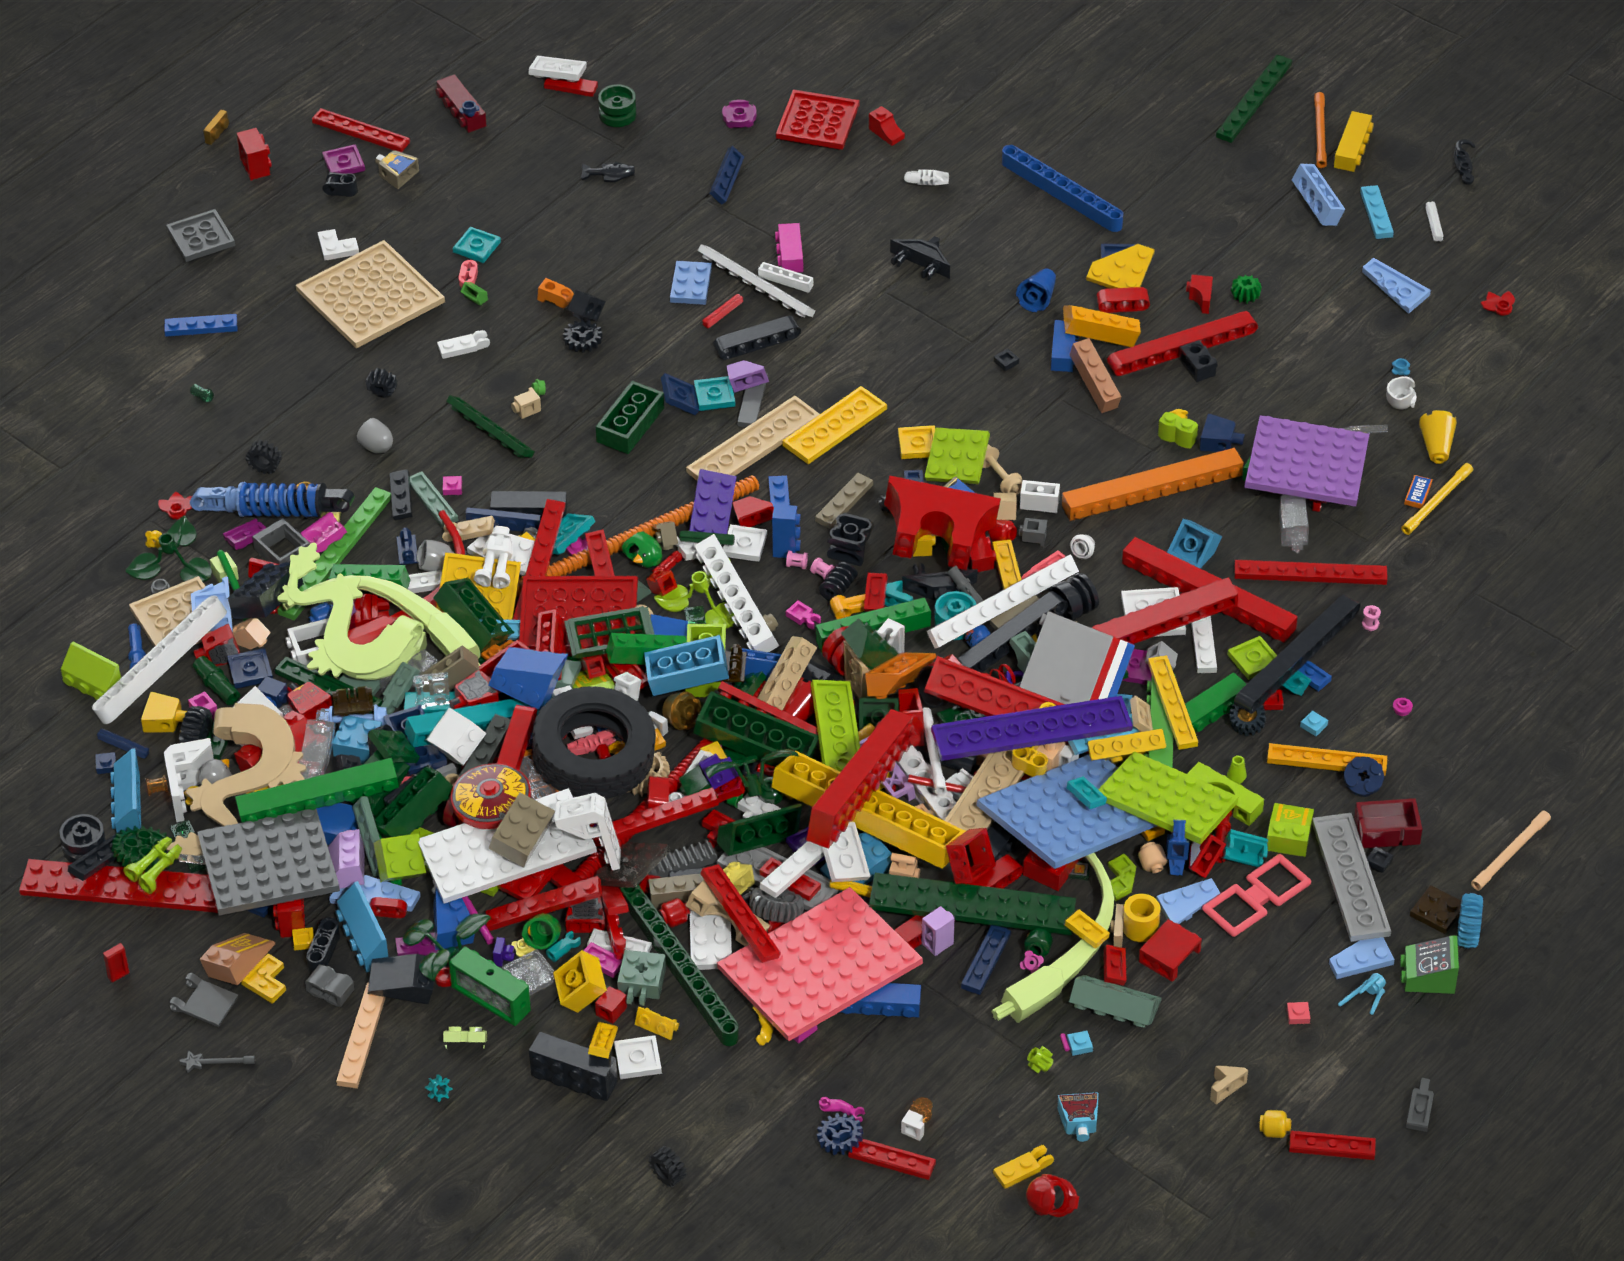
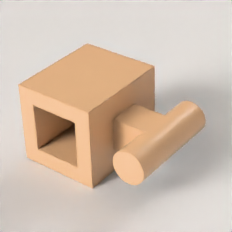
(904, 866)

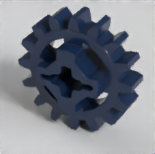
(840, 1134)

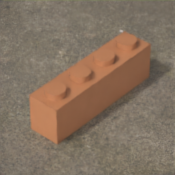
(1095, 375)

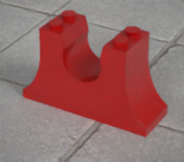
(939, 511)

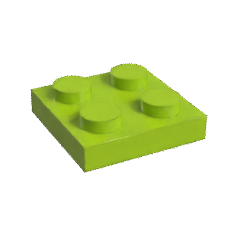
(1251, 656)

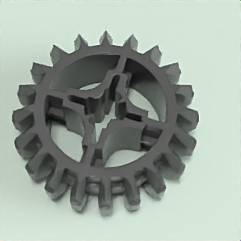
(780, 909)

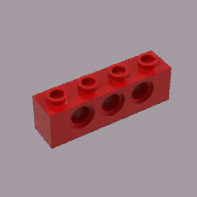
(550, 632)

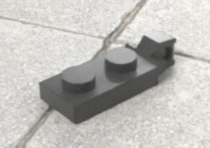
(1420, 1107)

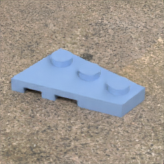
(1185, 901)
(1361, 957)

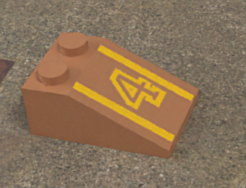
(235, 957)

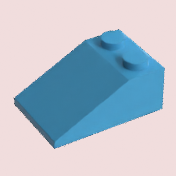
(876, 856)

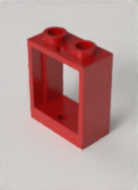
(982, 860)

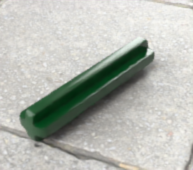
(696, 537)

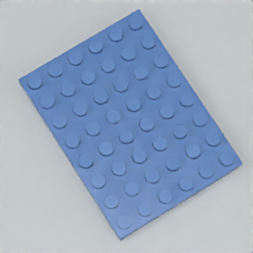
(1055, 820)

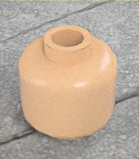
(1152, 857)

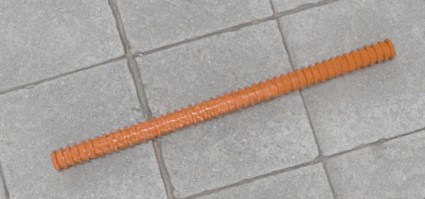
(615, 544)

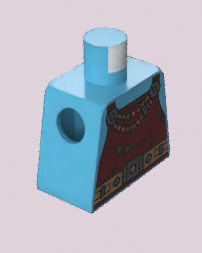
(1079, 1114)

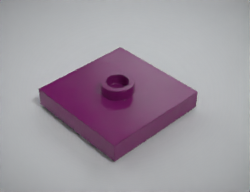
(344, 160)
(1137, 668)

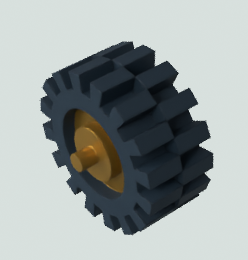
(1246, 722)

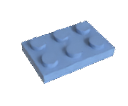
(690, 282)

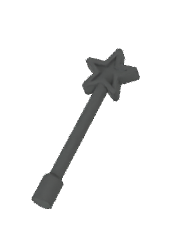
(196, 1061)

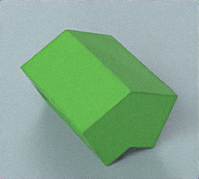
(469, 287)

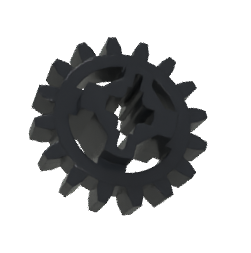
(582, 336)

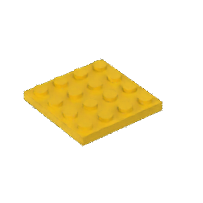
(464, 566)

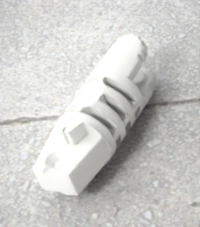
(927, 177)

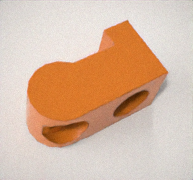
(555, 293)

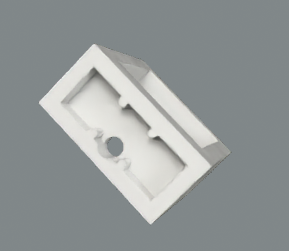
(302, 633)

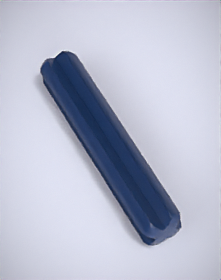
(122, 743)

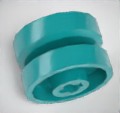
(950, 605)

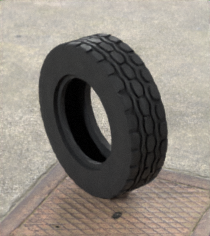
(599, 708)

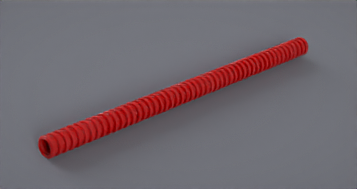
(597, 859)

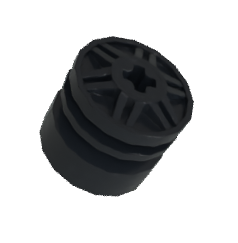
(1079, 594)

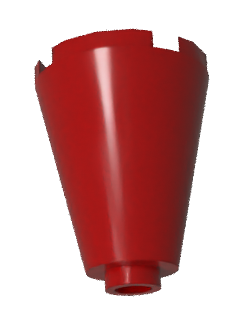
(801, 701)

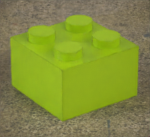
(399, 857)

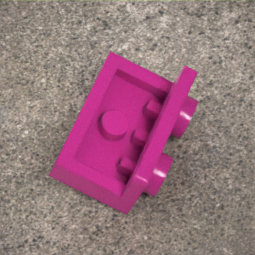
(324, 532)

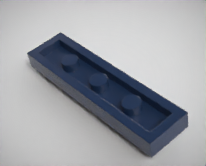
(726, 175)
(512, 520)
(986, 959)

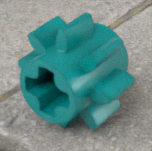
(443, 1086)

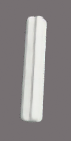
(1434, 221)

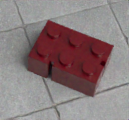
(1388, 823)

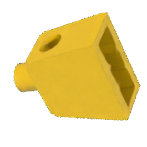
(162, 713)

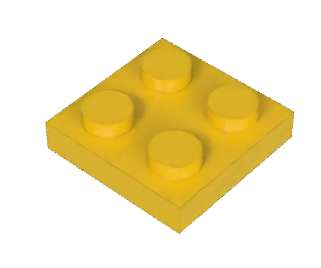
(915, 441)

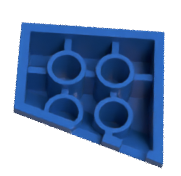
(528, 675)

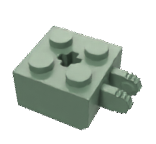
(641, 975)

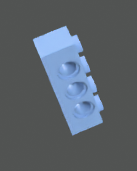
(1318, 194)

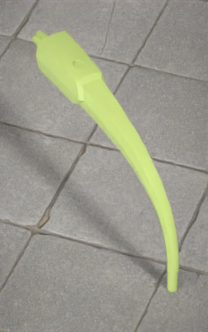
(440, 626)
(1047, 982)

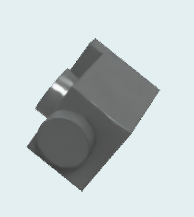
(1034, 531)

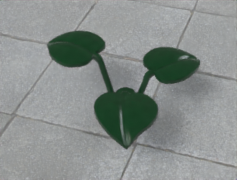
(180, 534)
(752, 782)
(436, 961)

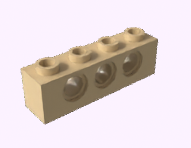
(787, 672)

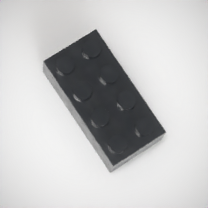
(260, 593)
(572, 1067)

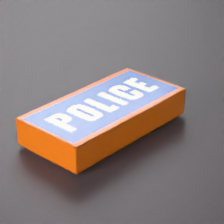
(1418, 491)

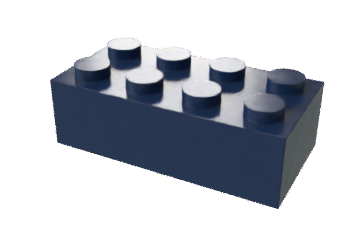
(428, 754)

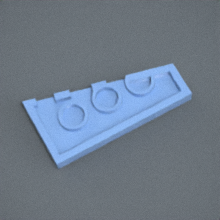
(1397, 286)
(374, 888)

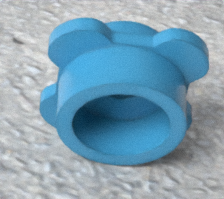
(1400, 367)

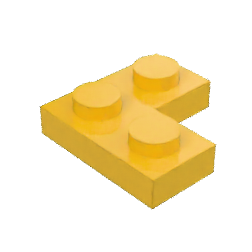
(262, 980)

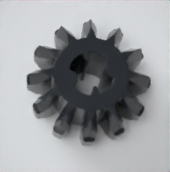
(381, 382)

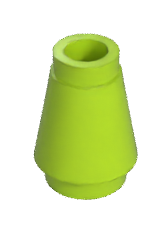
(1237, 770)

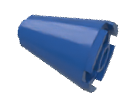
(1036, 290)

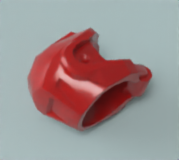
(1041, 1196)

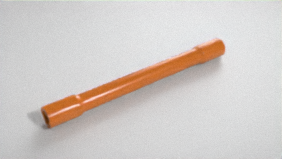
(1321, 156)

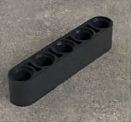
(757, 337)

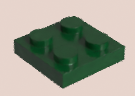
(393, 745)

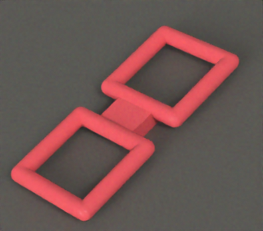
(1256, 895)

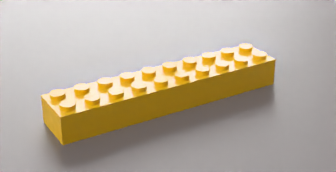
(880, 816)

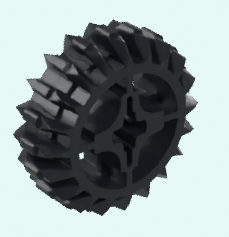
(196, 724)

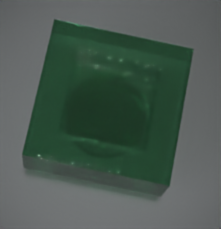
(695, 615)

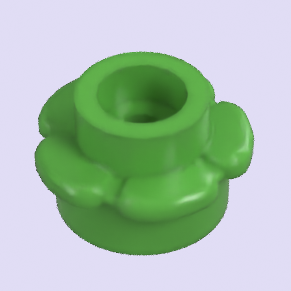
(539, 387)

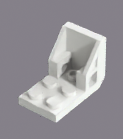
(185, 762)
(578, 813)

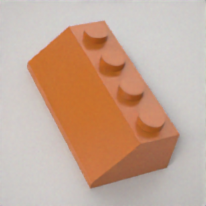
(896, 673)

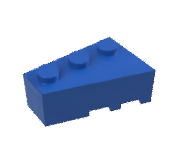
(446, 919)

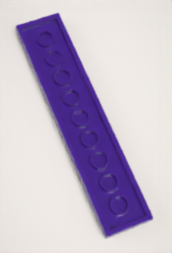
(1031, 728)

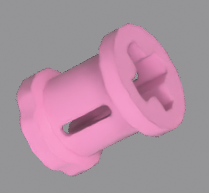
(796, 559)
(821, 568)
(1371, 617)

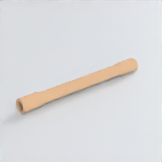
(1485, 875)

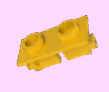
(655, 1023)

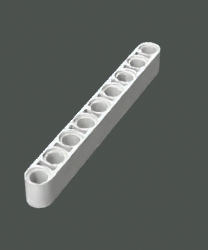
(159, 659)

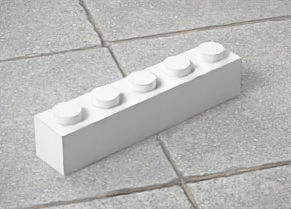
(785, 277)

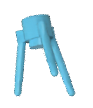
(1373, 985)

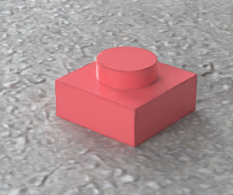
(1298, 1013)

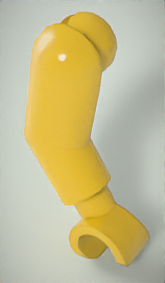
(766, 1029)

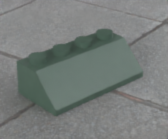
(1114, 1000)

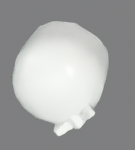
(1401, 393)

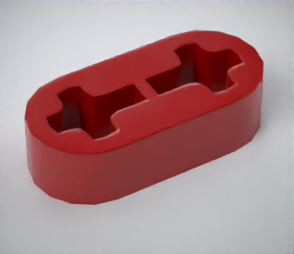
(388, 907)

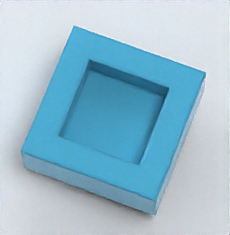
(1314, 723)
(1079, 1043)

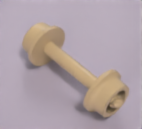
(1011, 483)

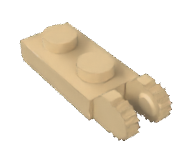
(472, 528)

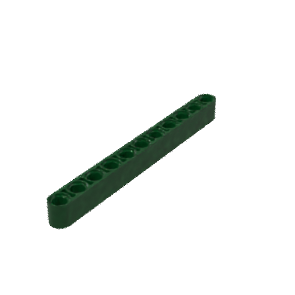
(681, 966)

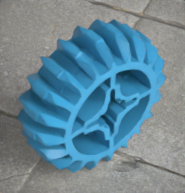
(1470, 920)

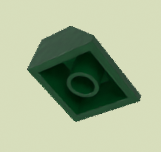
(874, 710)

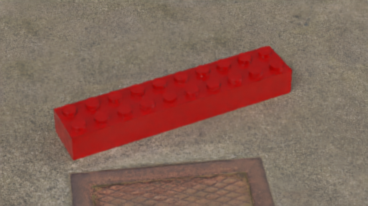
(860, 779)

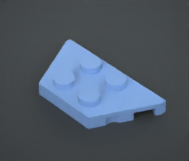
(222, 592)

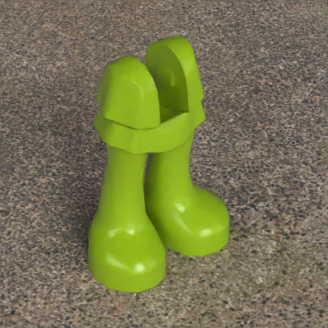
(147, 880)

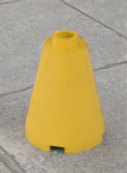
(1438, 434)

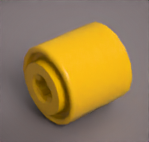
(1141, 917)

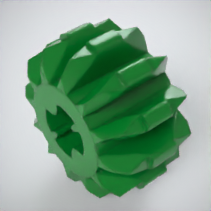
(1246, 288)

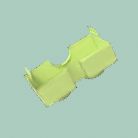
(455, 1034)

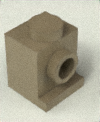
(666, 534)

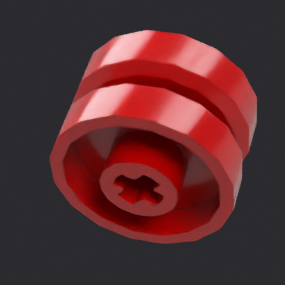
(834, 650)

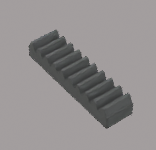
(685, 859)

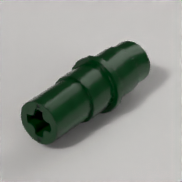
(216, 680)

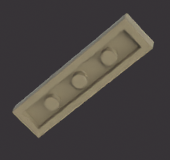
(844, 500)

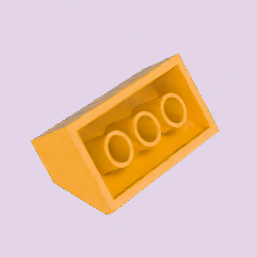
(1101, 325)

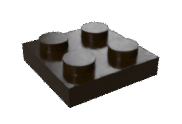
(1437, 909)

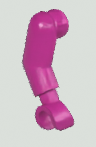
(836, 1105)

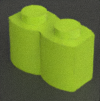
(1178, 430)

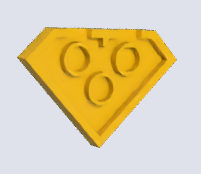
(1122, 268)

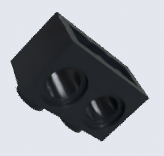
(586, 306)
(1198, 361)

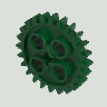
(135, 844)

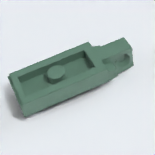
(398, 686)

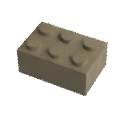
(521, 829)

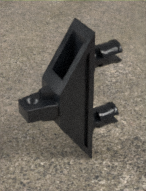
(922, 253)
(934, 584)

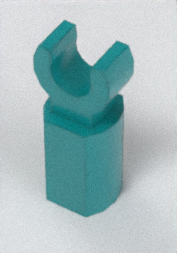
(563, 947)

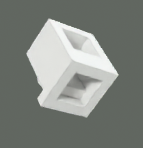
(628, 684)

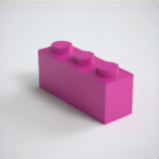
(789, 247)

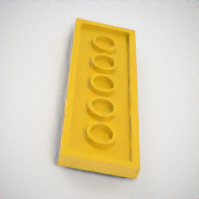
(834, 425)

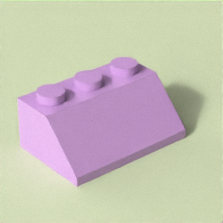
(348, 858)

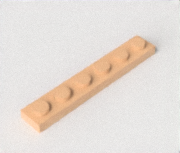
(360, 1040)

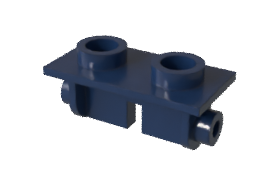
(406, 547)

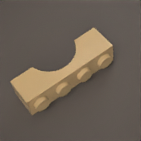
(706, 903)

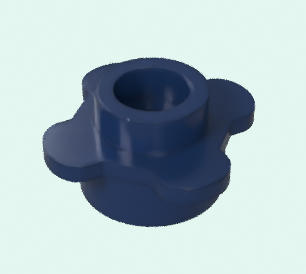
(469, 108)

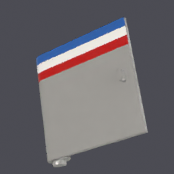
(1075, 662)

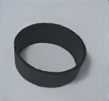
(922, 680)

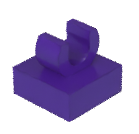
(502, 952)

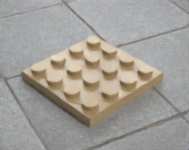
(165, 609)

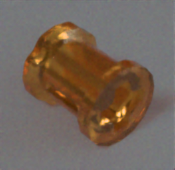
(152, 789)

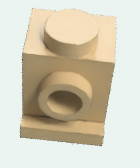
(526, 403)

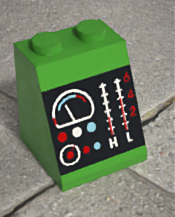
(1431, 966)

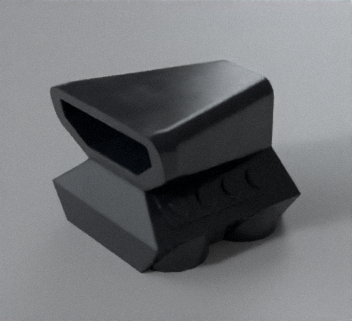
(849, 538)

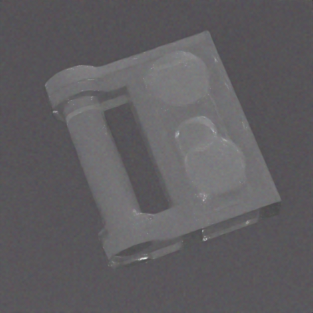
(438, 689)

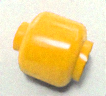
(1275, 1124)

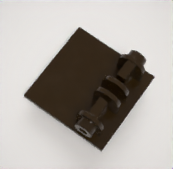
(736, 664)
(345, 706)

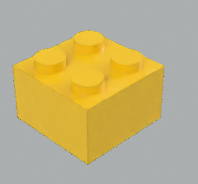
(579, 981)

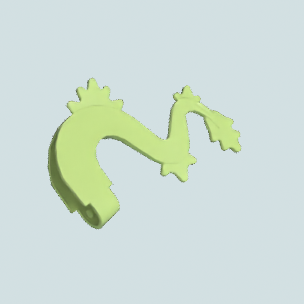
(336, 652)

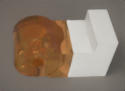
(914, 1120)

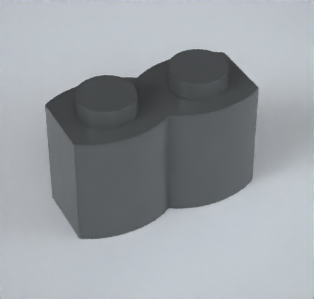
(330, 985)

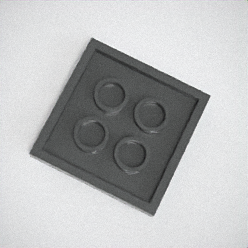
(200, 235)

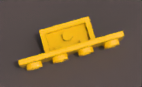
(1123, 746)

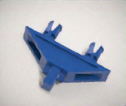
(1177, 848)

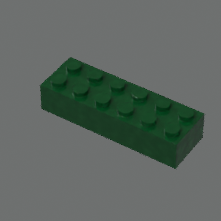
(751, 730)

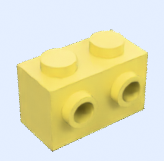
(740, 875)

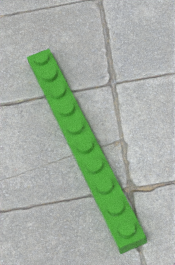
(339, 549)

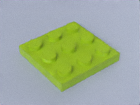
(957, 454)

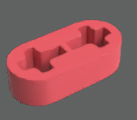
(464, 274)

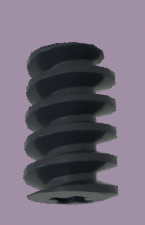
(838, 580)

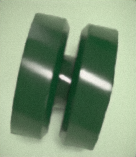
(617, 105)

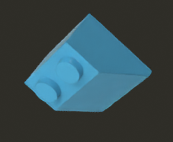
(1194, 543)

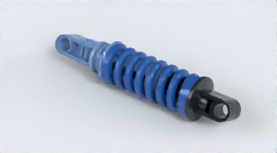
(276, 501)

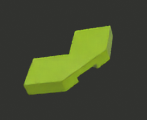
(1125, 873)

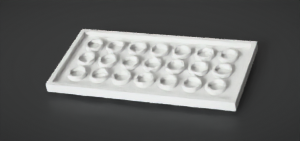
(465, 865)

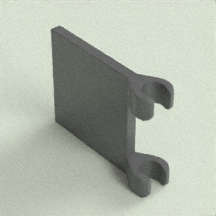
(207, 1002)

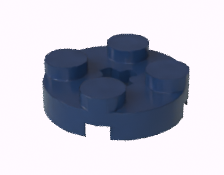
(1373, 770)

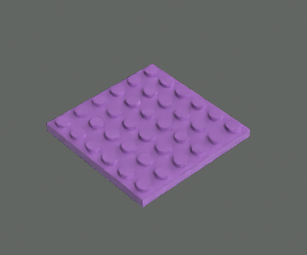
(1307, 460)

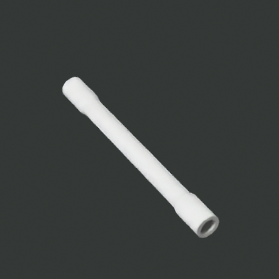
(938, 778)

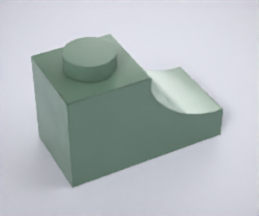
(1023, 647)

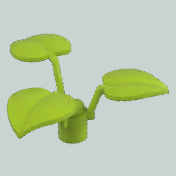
(678, 600)

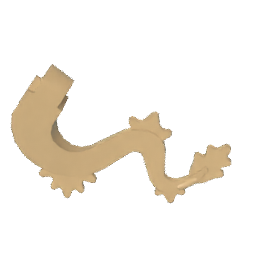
(279, 764)

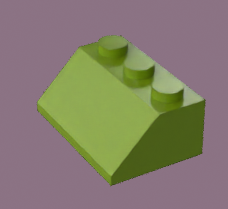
(89, 671)

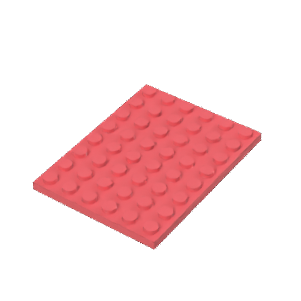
(824, 964)

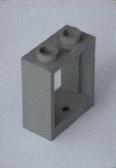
(274, 534)

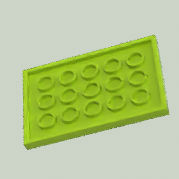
(1166, 794)

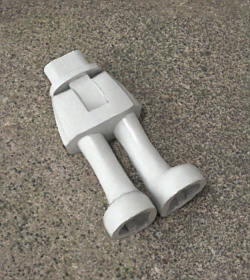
(496, 547)

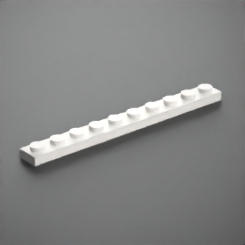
(1002, 601)

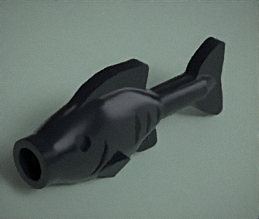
(611, 172)

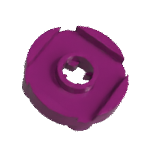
(733, 119)

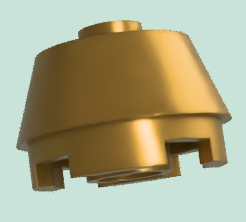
(681, 710)

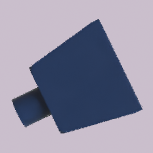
(1219, 434)

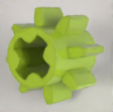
(1040, 1059)

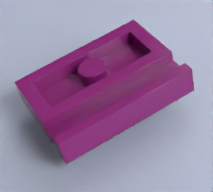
(242, 535)

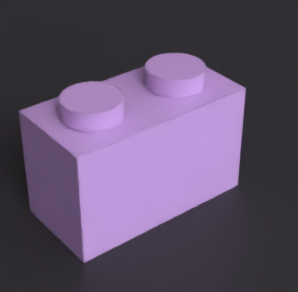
(938, 930)

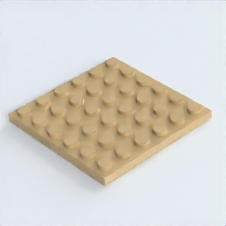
(370, 294)

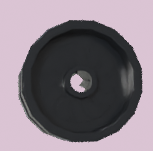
(80, 835)

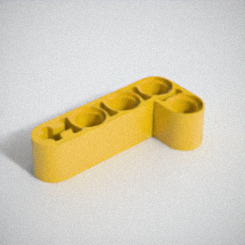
(1028, 758)

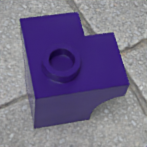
(721, 777)

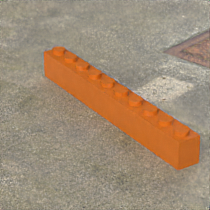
(1152, 484)

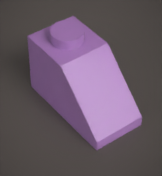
(746, 375)

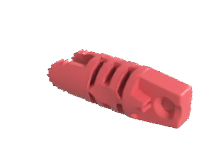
(590, 742)

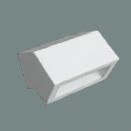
(1067, 755)

